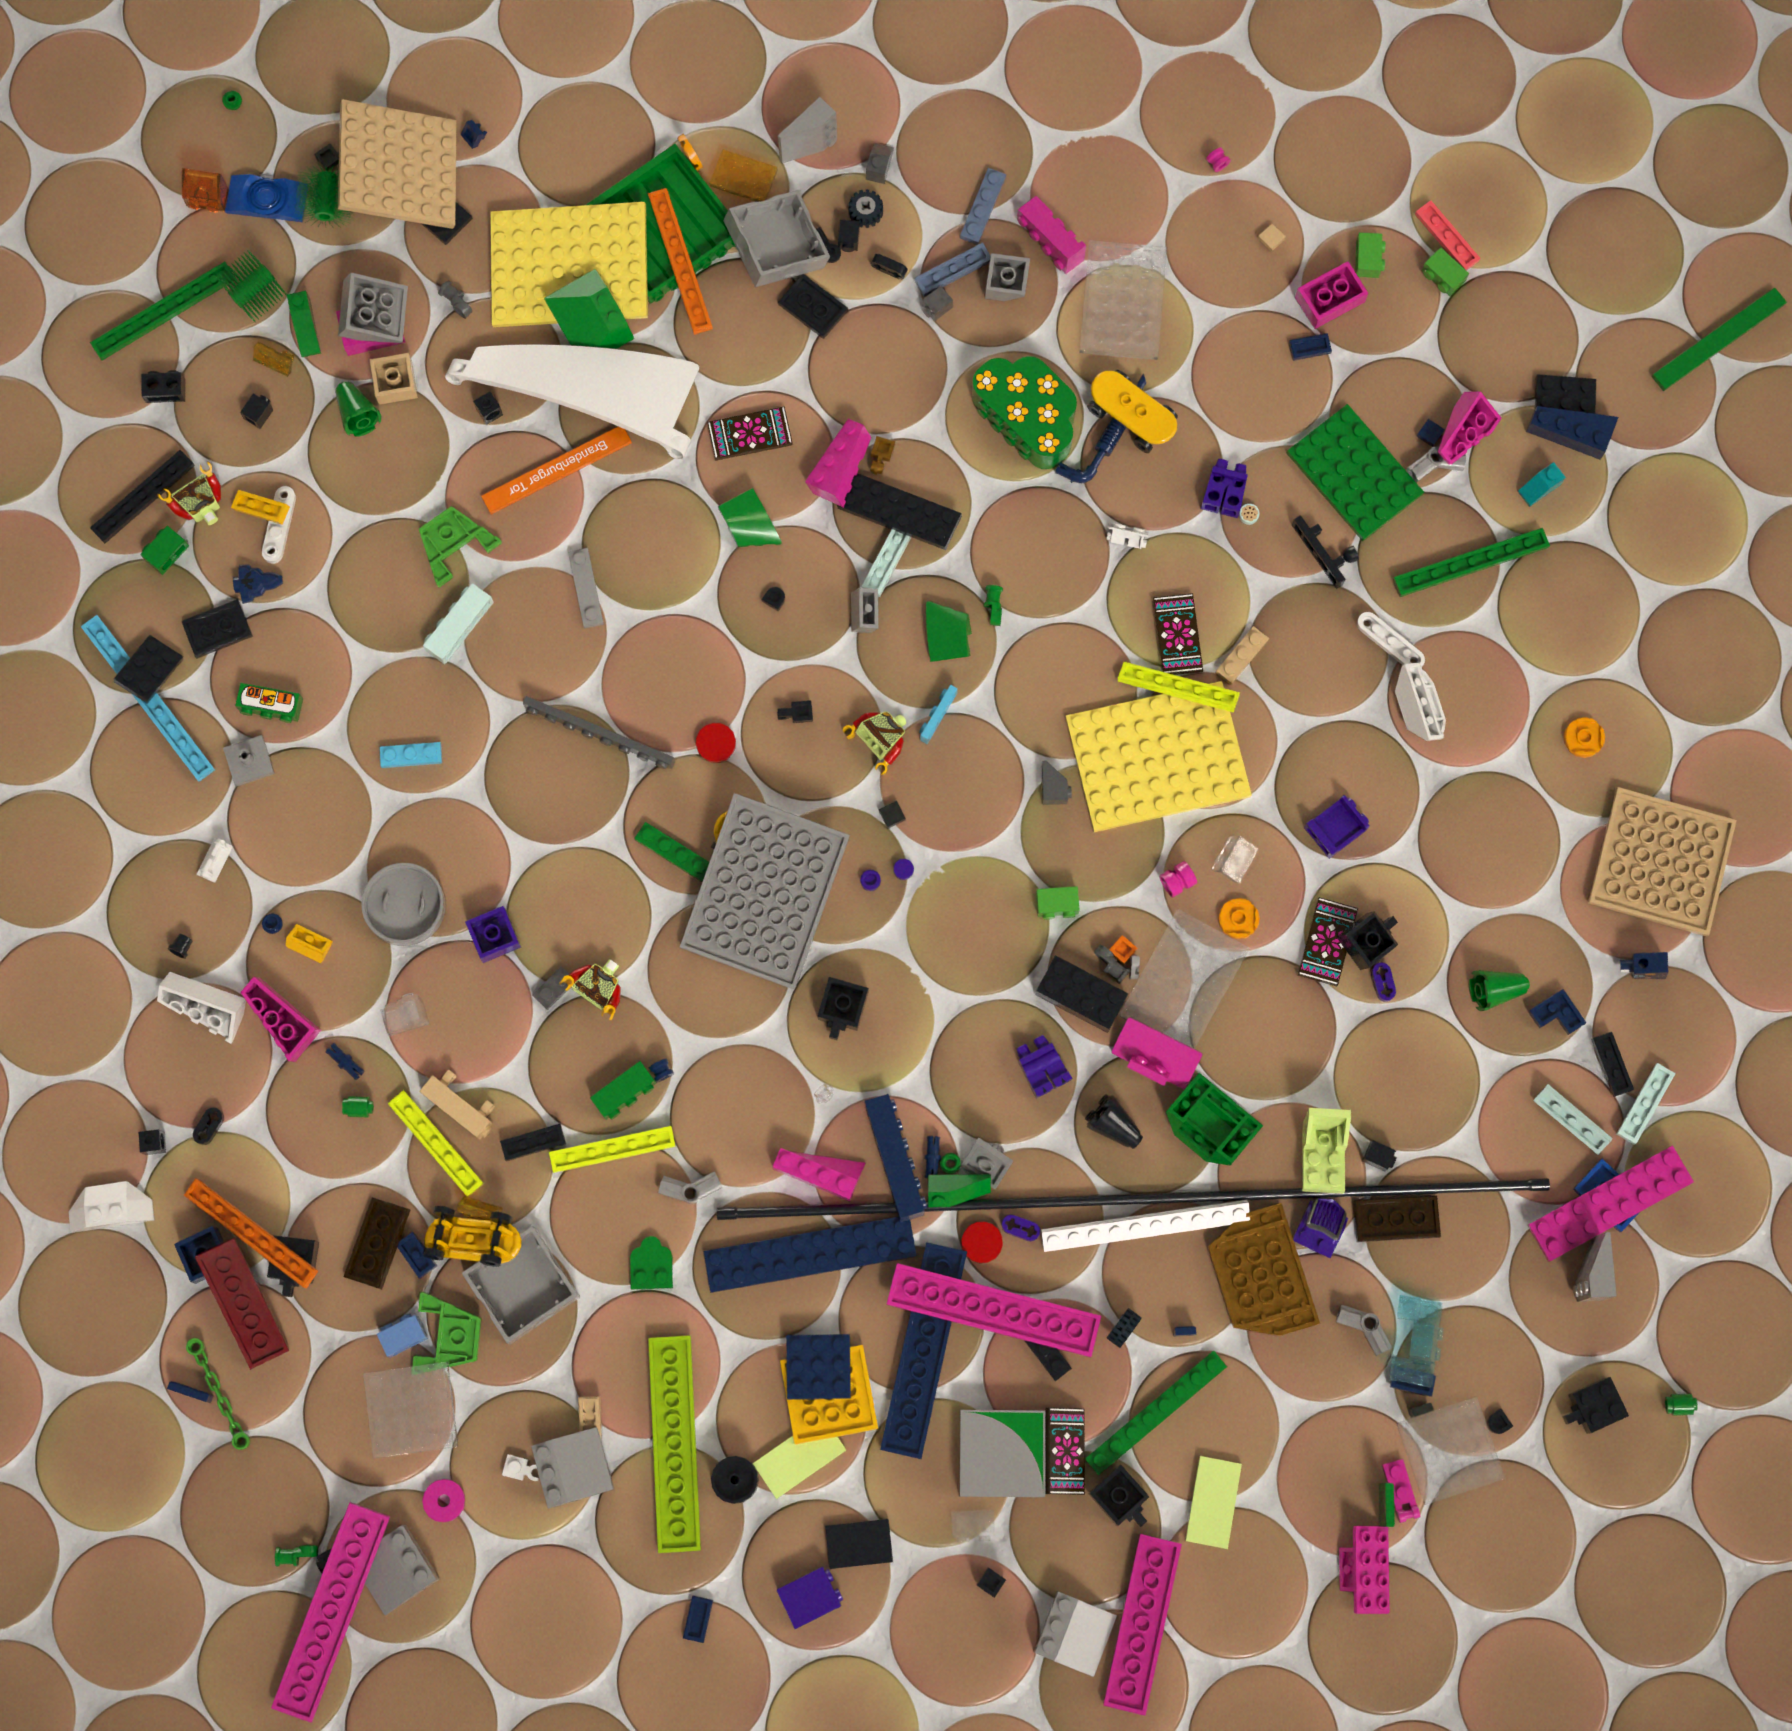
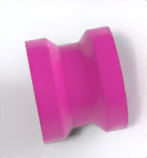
(1218, 159)

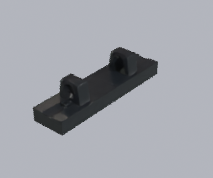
(1329, 566)

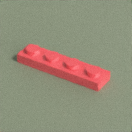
(1447, 235)

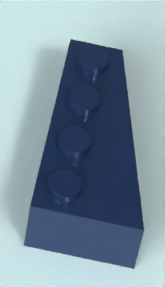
(1574, 429)

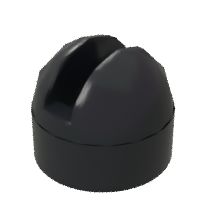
(1350, 554)

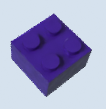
(493, 934)

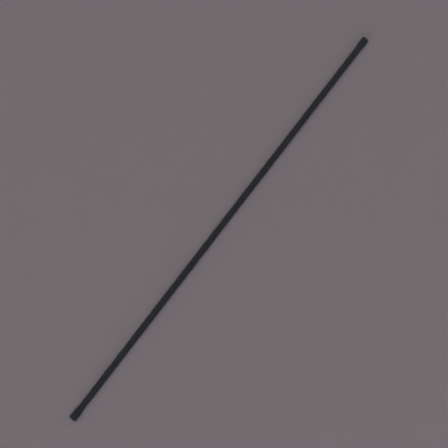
(1542, 1184)

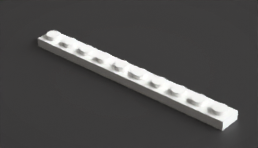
(1144, 1225)

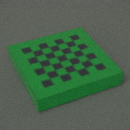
(1386, 1505)

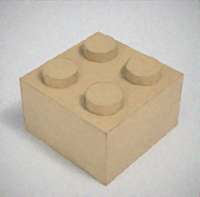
(393, 378)

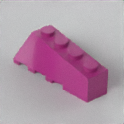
(825, 1173)

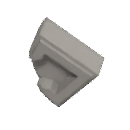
(1134, 967)

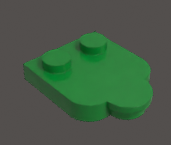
(651, 1266)

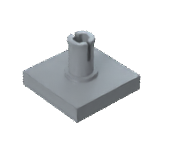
(248, 760)
(987, 1160)

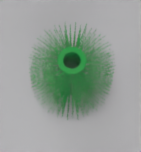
(325, 196)
(251, 285)

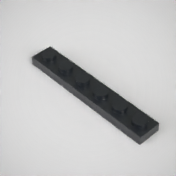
(142, 496)

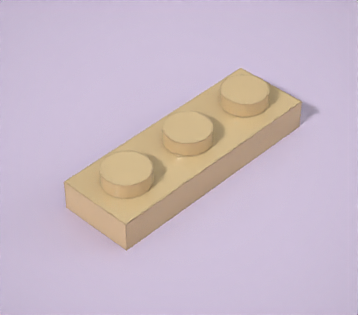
(1242, 655)

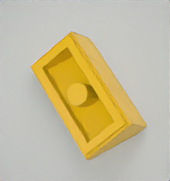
(308, 943)

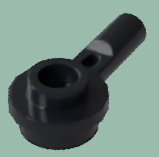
(833, 250)

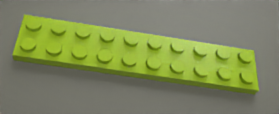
(674, 1444)

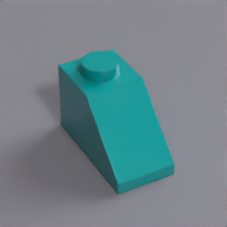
(1542, 484)

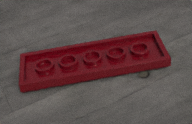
(242, 1303)

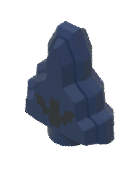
(254, 582)

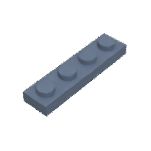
(983, 206)
(953, 269)

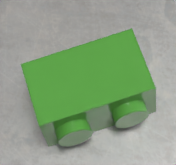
(1369, 255)
(1444, 272)
(1057, 902)

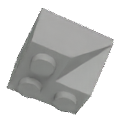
(1007, 277)

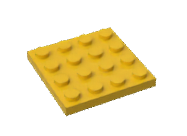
(835, 1417)

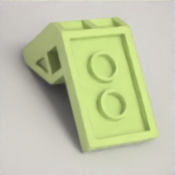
(1323, 1150)

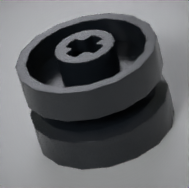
(723, 1474)

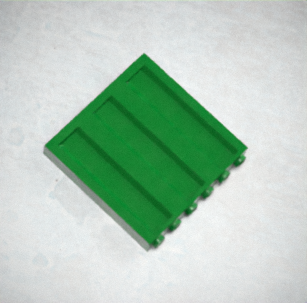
(695, 207)

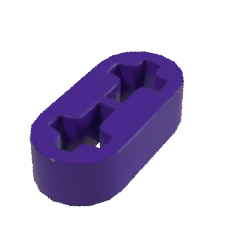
(1388, 981)
(1019, 1232)

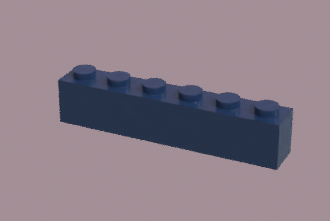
(894, 1157)

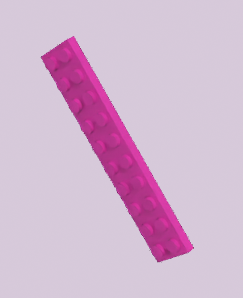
(994, 1310)
(330, 1612)

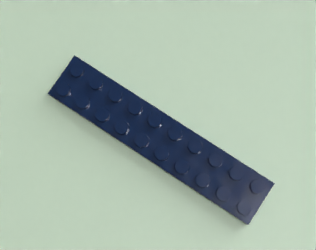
(809, 1254)
(920, 1365)

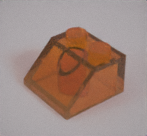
(204, 190)

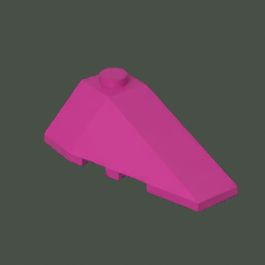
(1469, 422)

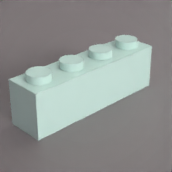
(458, 623)

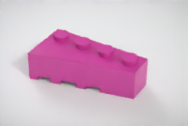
(1051, 235)
(839, 464)
(284, 1022)

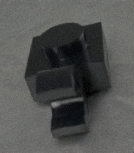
(799, 712)

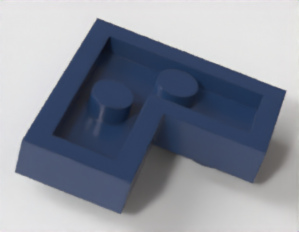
(1558, 1007)

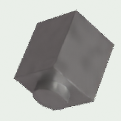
(937, 304)

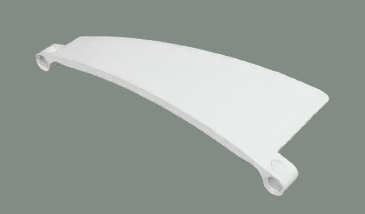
(614, 385)

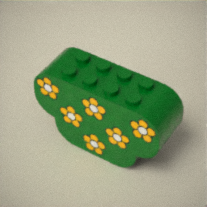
(1027, 407)

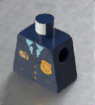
(1655, 964)

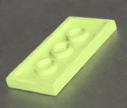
(792, 1463)
(1213, 1502)

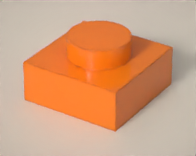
(1123, 949)

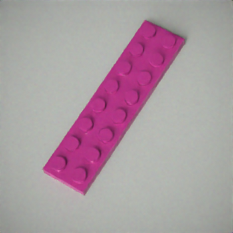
(1610, 1203)
(1142, 1624)

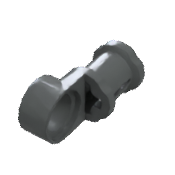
(455, 298)
(1113, 966)

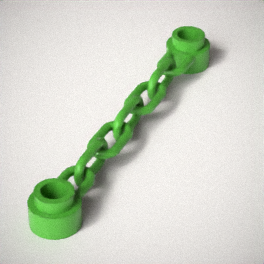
(235, 1440)

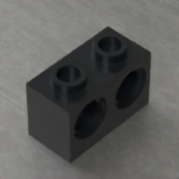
(162, 392)

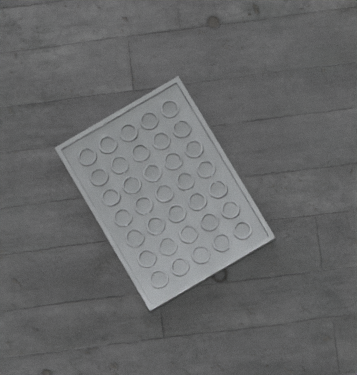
(764, 891)

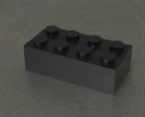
(1081, 994)

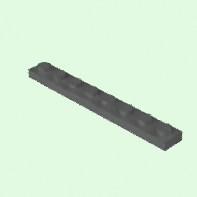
(591, 730)

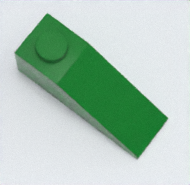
(304, 323)
(956, 1189)

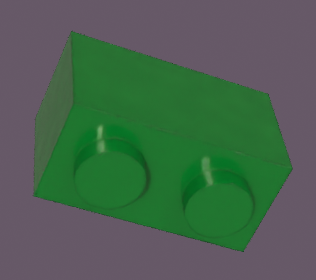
(164, 549)

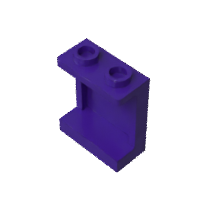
(1337, 826)
(810, 1597)

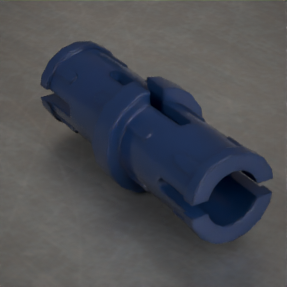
(345, 1061)
(932, 1156)

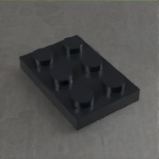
(1566, 393)
(148, 669)

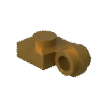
(881, 450)

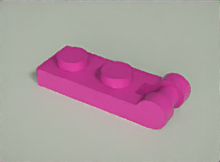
(1396, 1473)

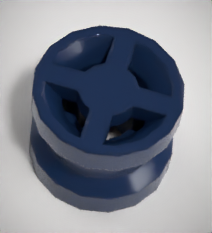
(661, 1070)

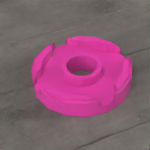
(431, 1497)

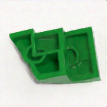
(749, 521)
(947, 632)

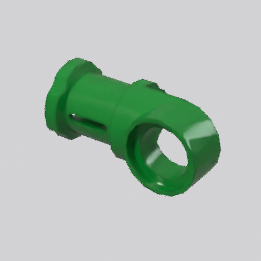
(993, 602)
(291, 1556)

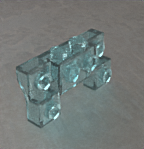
(1424, 1349)

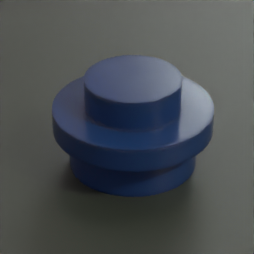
(272, 923)

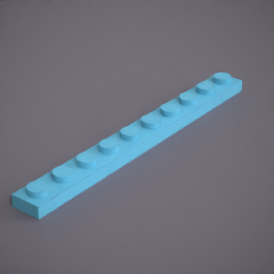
(156, 708)

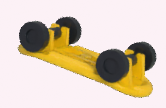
(1133, 408)
(472, 1239)

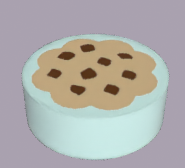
(1249, 514)

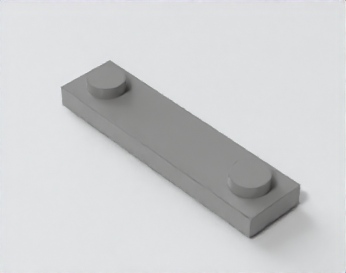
(586, 588)

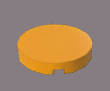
(689, 151)
(1584, 737)
(1238, 918)

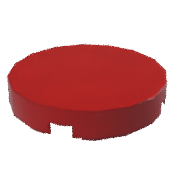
(715, 742)
(982, 1242)

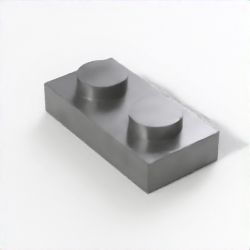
(551, 989)

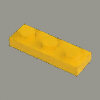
(260, 507)

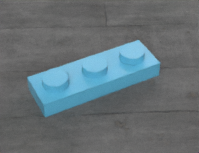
(937, 714)
(411, 755)

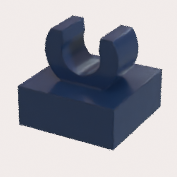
(473, 134)

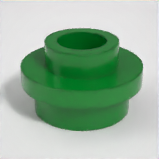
(234, 105)
(950, 1156)

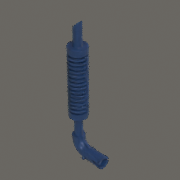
(1104, 448)

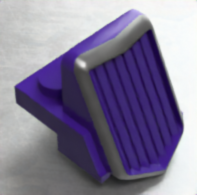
(1321, 1226)

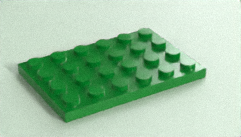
(1355, 472)

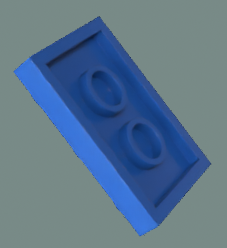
(1596, 1176)

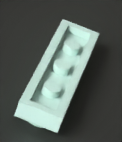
(886, 561)
(1645, 1103)
(1572, 1119)

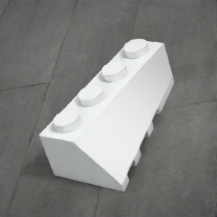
(203, 1004)

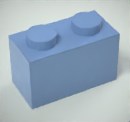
(401, 1335)

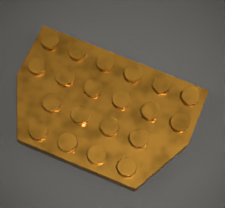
(1263, 1275)

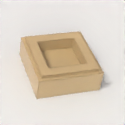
(1271, 237)

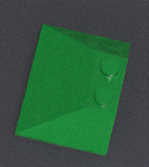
(589, 313)
(1211, 1122)

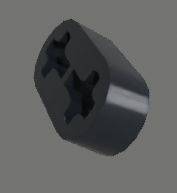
(889, 266)
(204, 1123)

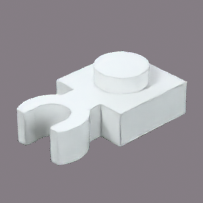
(517, 1468)

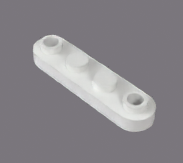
(276, 533)
(1389, 639)

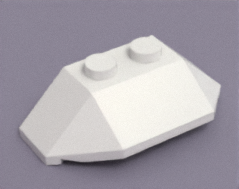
(1420, 703)
(109, 1207)

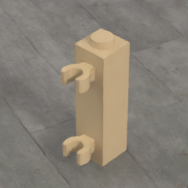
(456, 1107)

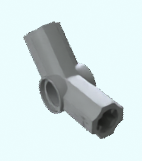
(1426, 464)
(677, 1189)
(1374, 1336)

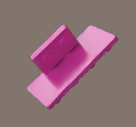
(1156, 1054)
(1366, 1569)

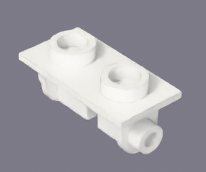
(1120, 533)
(214, 860)

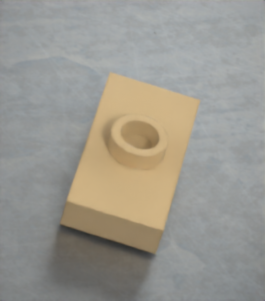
(590, 1413)

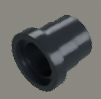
(180, 946)

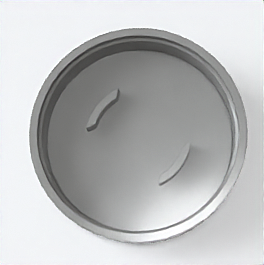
(403, 904)

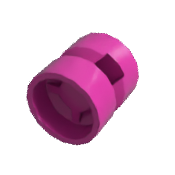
(1179, 878)

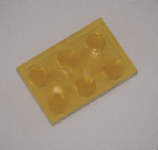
(743, 176)

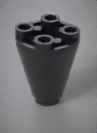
(1114, 1122)

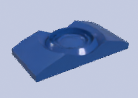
(265, 197)

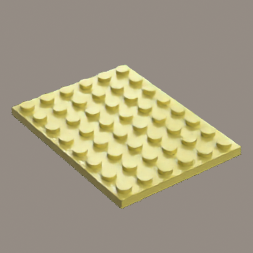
(551, 247)
(1155, 759)

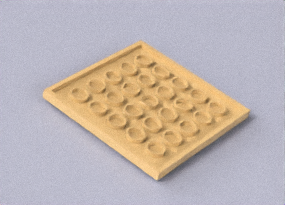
(397, 164)
(1662, 861)

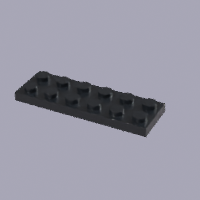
(901, 511)

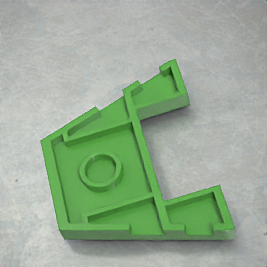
(448, 534)
(457, 1333)

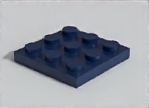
(818, 1367)

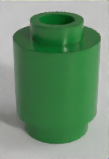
(357, 1106)
(1680, 1404)

